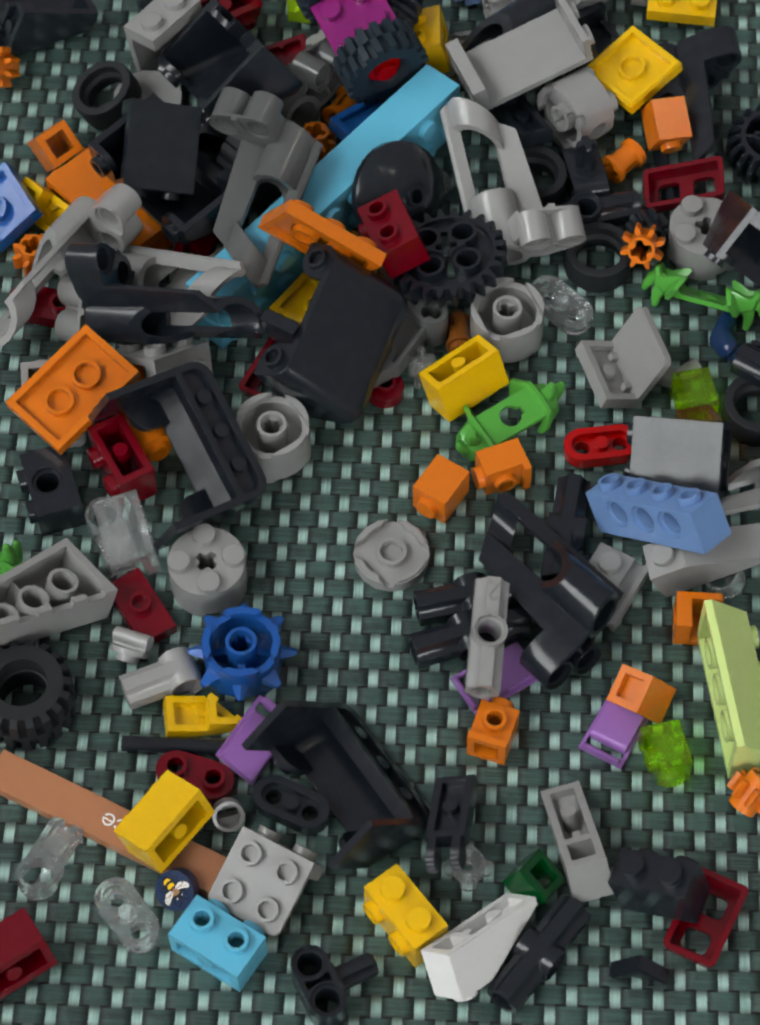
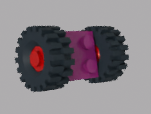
(370, 45)

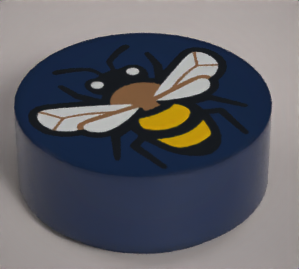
(177, 888)

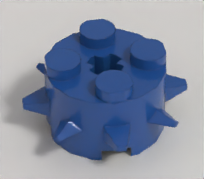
(242, 652)

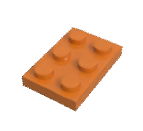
(300, 226)
(69, 387)

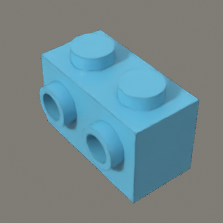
(219, 942)

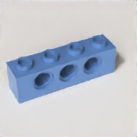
(658, 513)

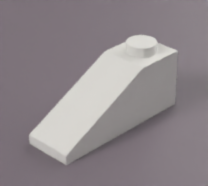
(476, 948)

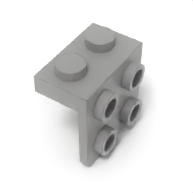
(156, 28)
(166, 356)
(627, 366)
(264, 878)

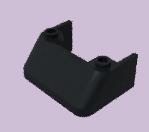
(736, 237)
(203, 436)
(351, 771)

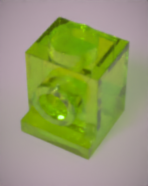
(693, 389)
(666, 752)

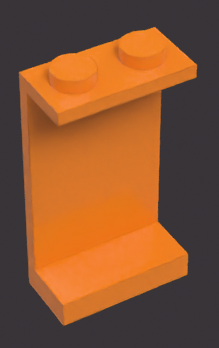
(79, 179)

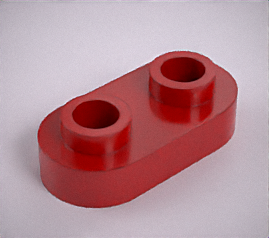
(599, 444)

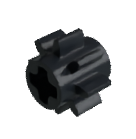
(647, 219)

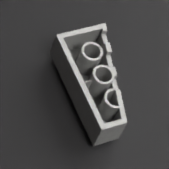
(52, 595)

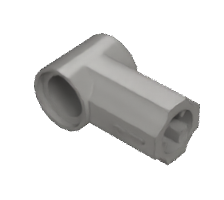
(171, 676)

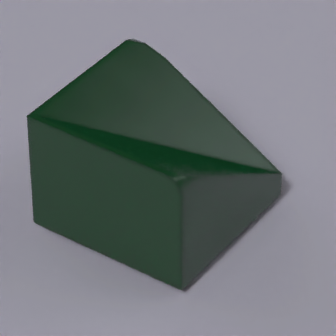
(535, 877)

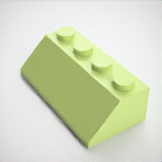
(733, 681)

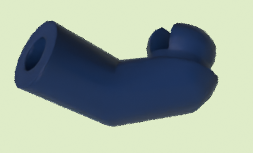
(722, 338)

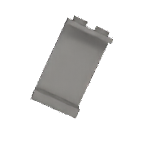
(523, 56)

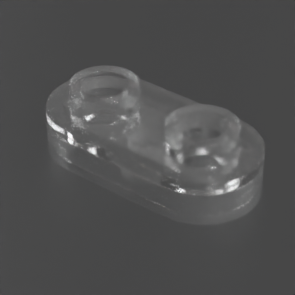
(564, 305)
(128, 917)

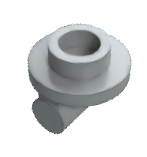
(131, 645)

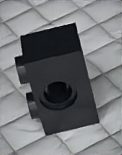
(54, 509)

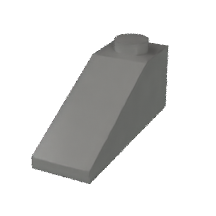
(682, 570)
(577, 842)

